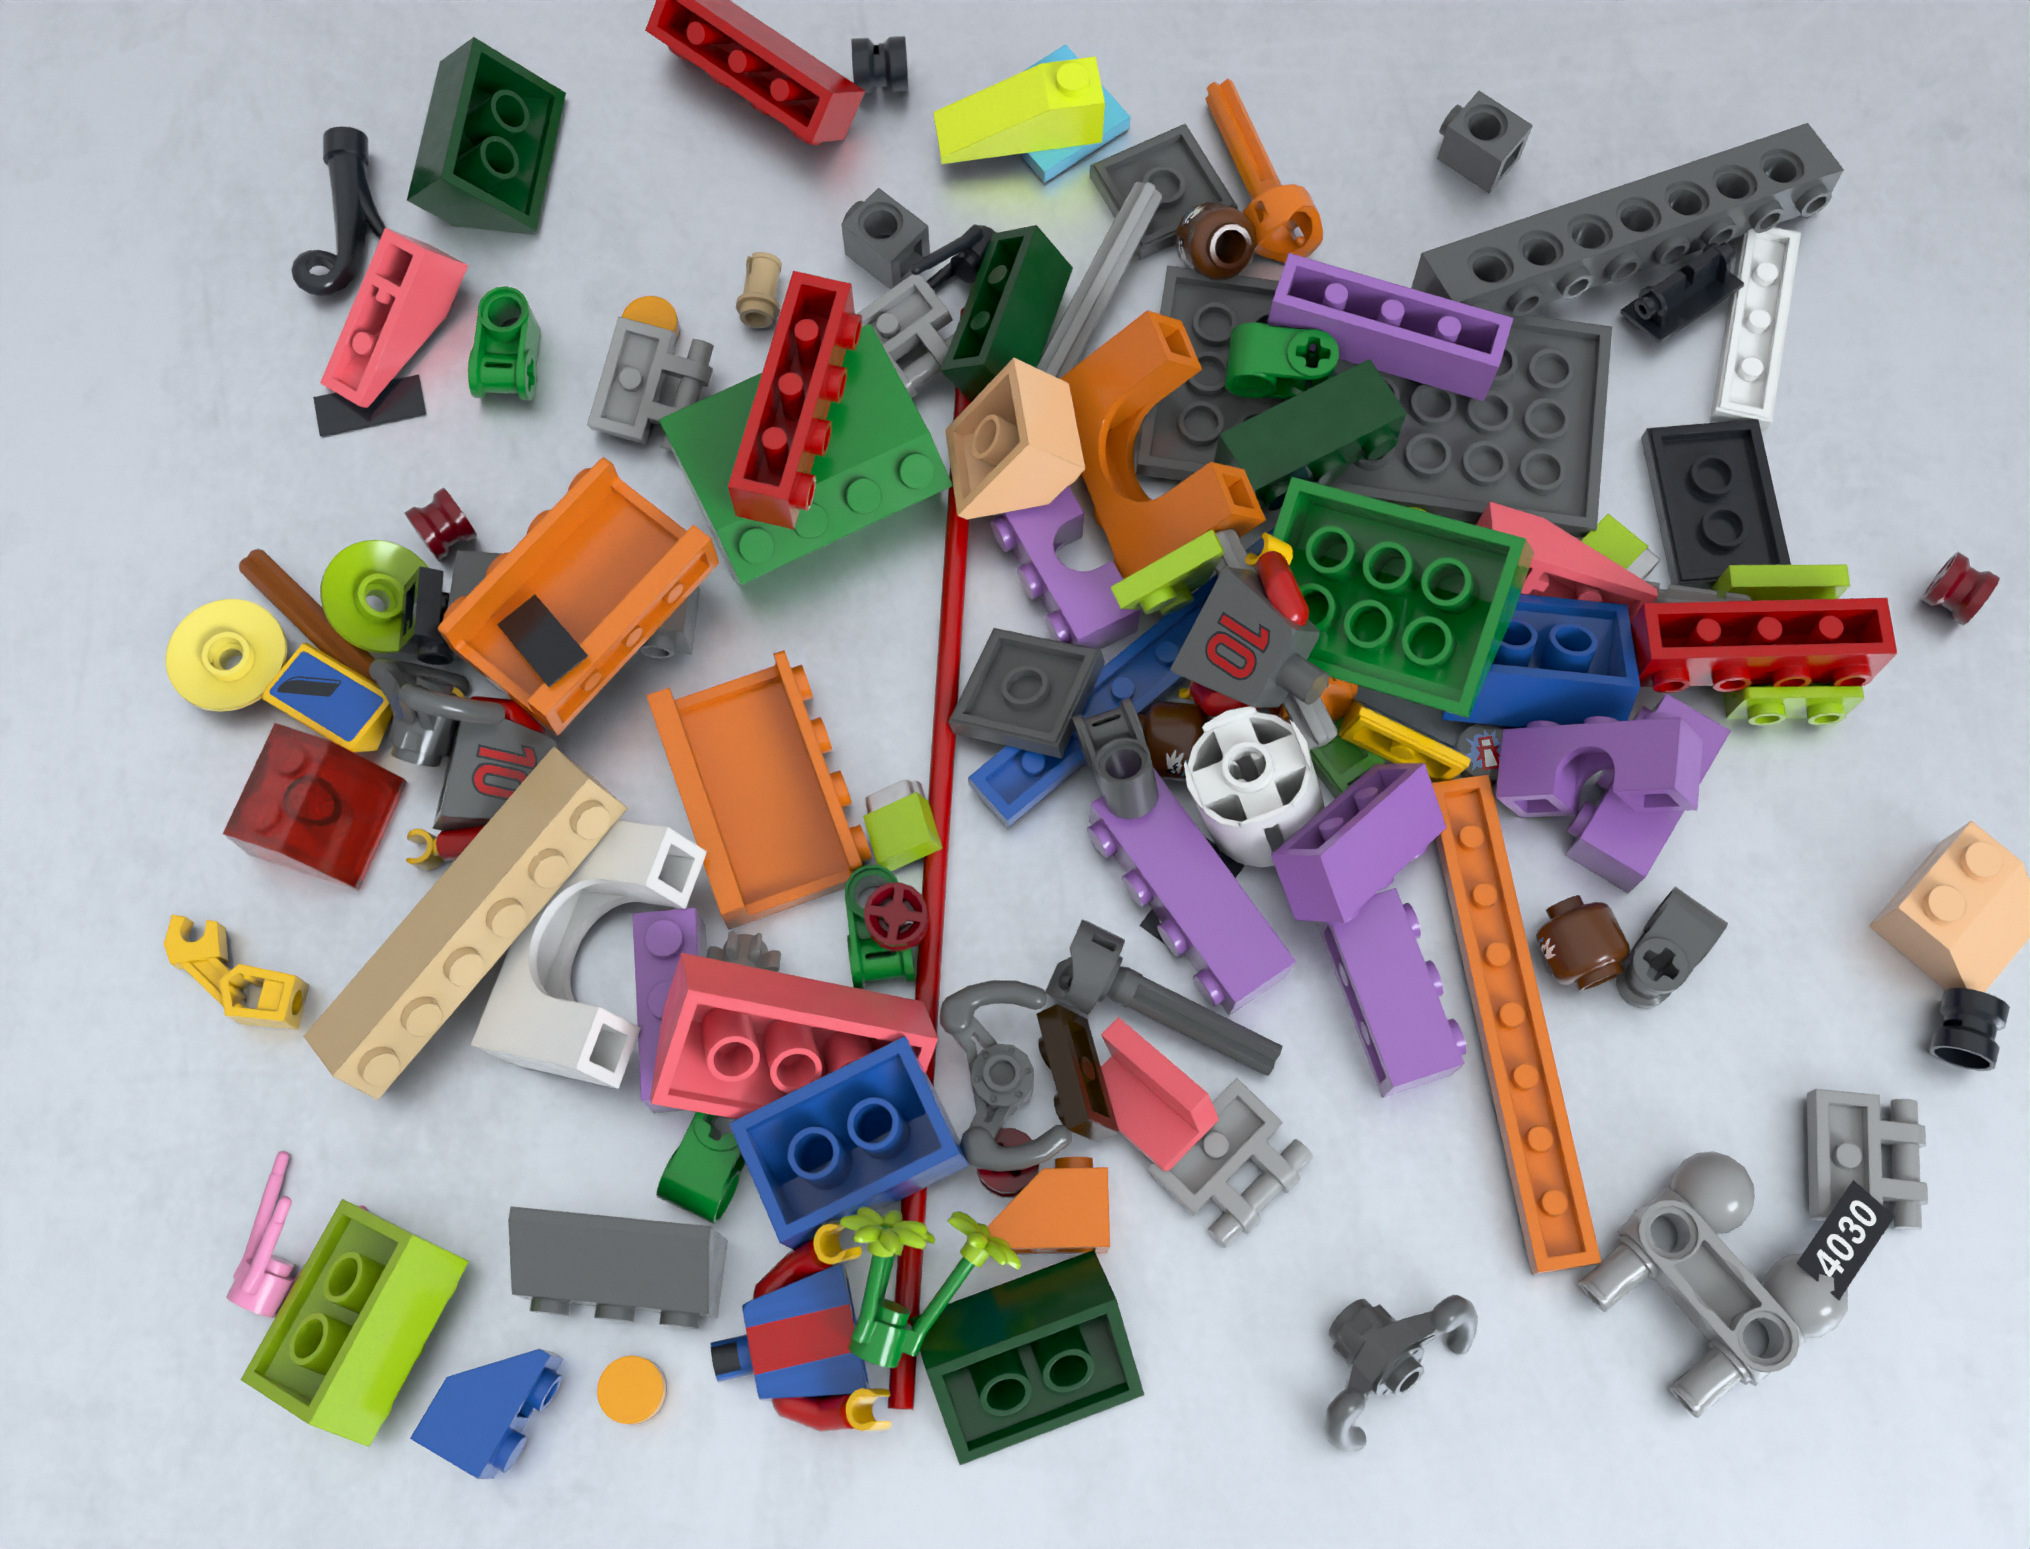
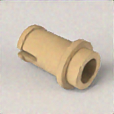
(758, 302)

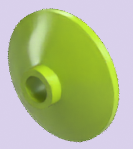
(362, 571)

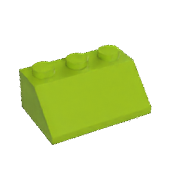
(354, 1323)

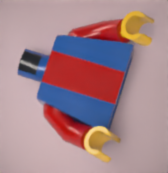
(801, 1340)

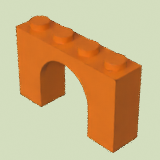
(1110, 400)

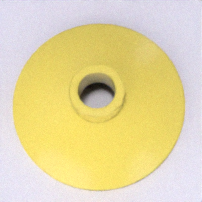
(210, 639)

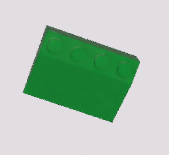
(872, 468)
(1401, 593)

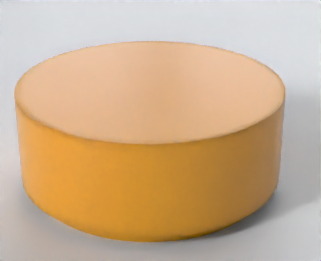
(653, 311)
(631, 1390)

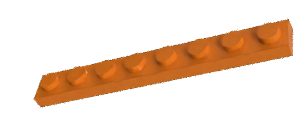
(1513, 1030)

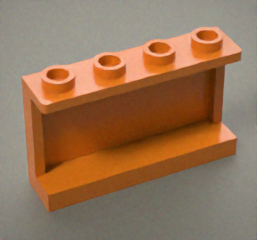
(603, 569)
(760, 792)

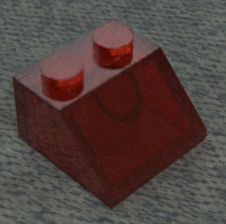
(314, 807)

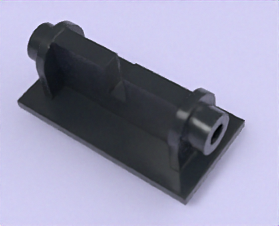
(1685, 293)

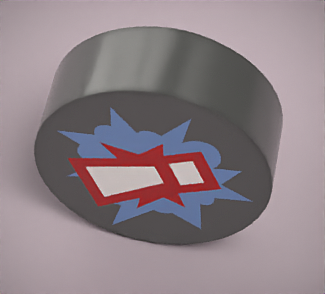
(1483, 747)

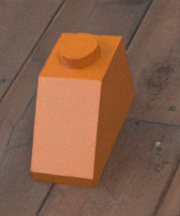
(1059, 1211)

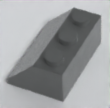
(616, 1265)

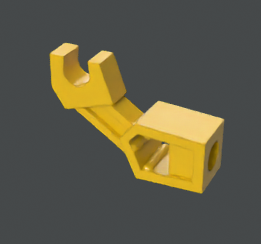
(281, 995)

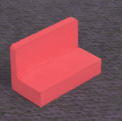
(1153, 1099)

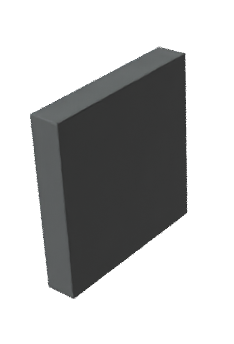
(1176, 169)
(1027, 692)

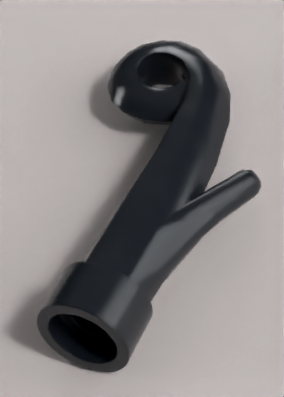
(353, 205)

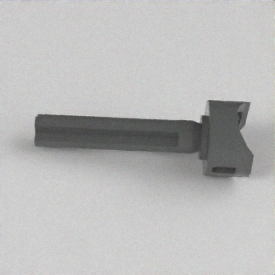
(1097, 972)

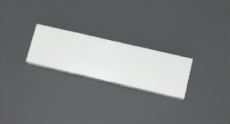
(1756, 327)

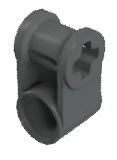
(1119, 760)
(1672, 944)

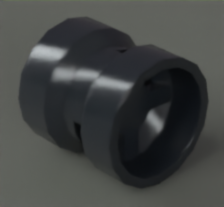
(880, 64)
(1969, 1029)

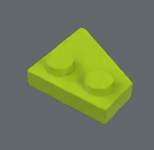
(1171, 579)

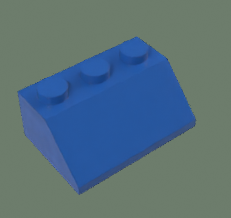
(1560, 665)
(848, 1143)

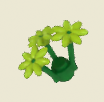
(882, 1324)

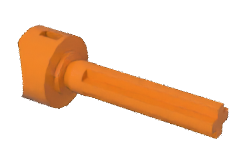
(1274, 206)

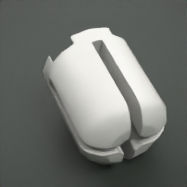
(1241, 810)

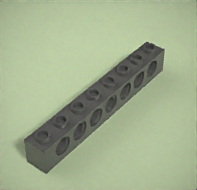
(1634, 225)

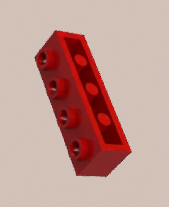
(759, 66)
(793, 401)
(1762, 643)

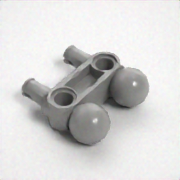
(1711, 1285)

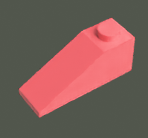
(393, 314)
(1566, 565)

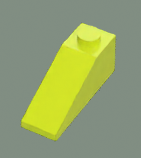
(1030, 112)

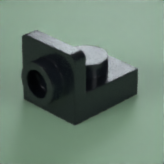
(421, 615)

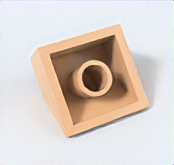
(1014, 444)
(1961, 911)

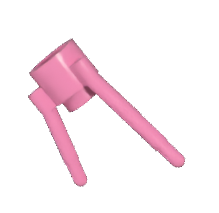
(261, 1277)

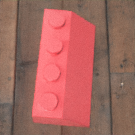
(756, 1034)

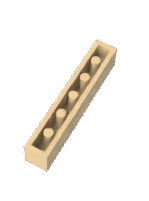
(463, 924)

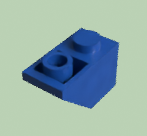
(483, 1410)

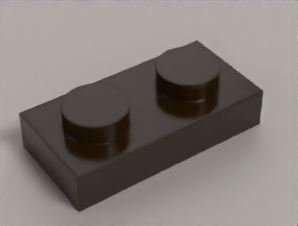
(1081, 1090)

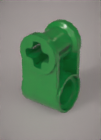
(504, 357)
(1274, 360)
(867, 958)
(703, 1170)

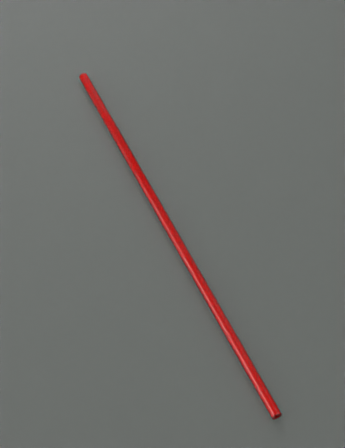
(934, 881)

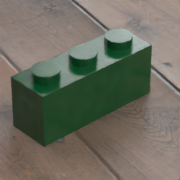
(1007, 308)
(1315, 433)

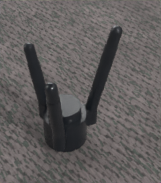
(966, 260)

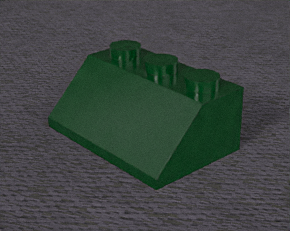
(486, 142)
(1029, 1357)

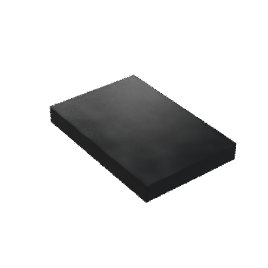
(1713, 499)

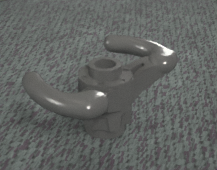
(427, 709)
(999, 1077)
(1387, 1356)

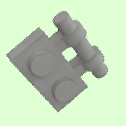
(906, 318)
(635, 376)
(1229, 1143)
(1846, 1147)

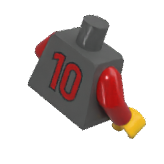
(1252, 639)
(479, 777)

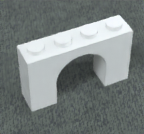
(532, 1007)

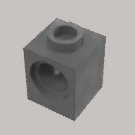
(1483, 140)
(890, 257)

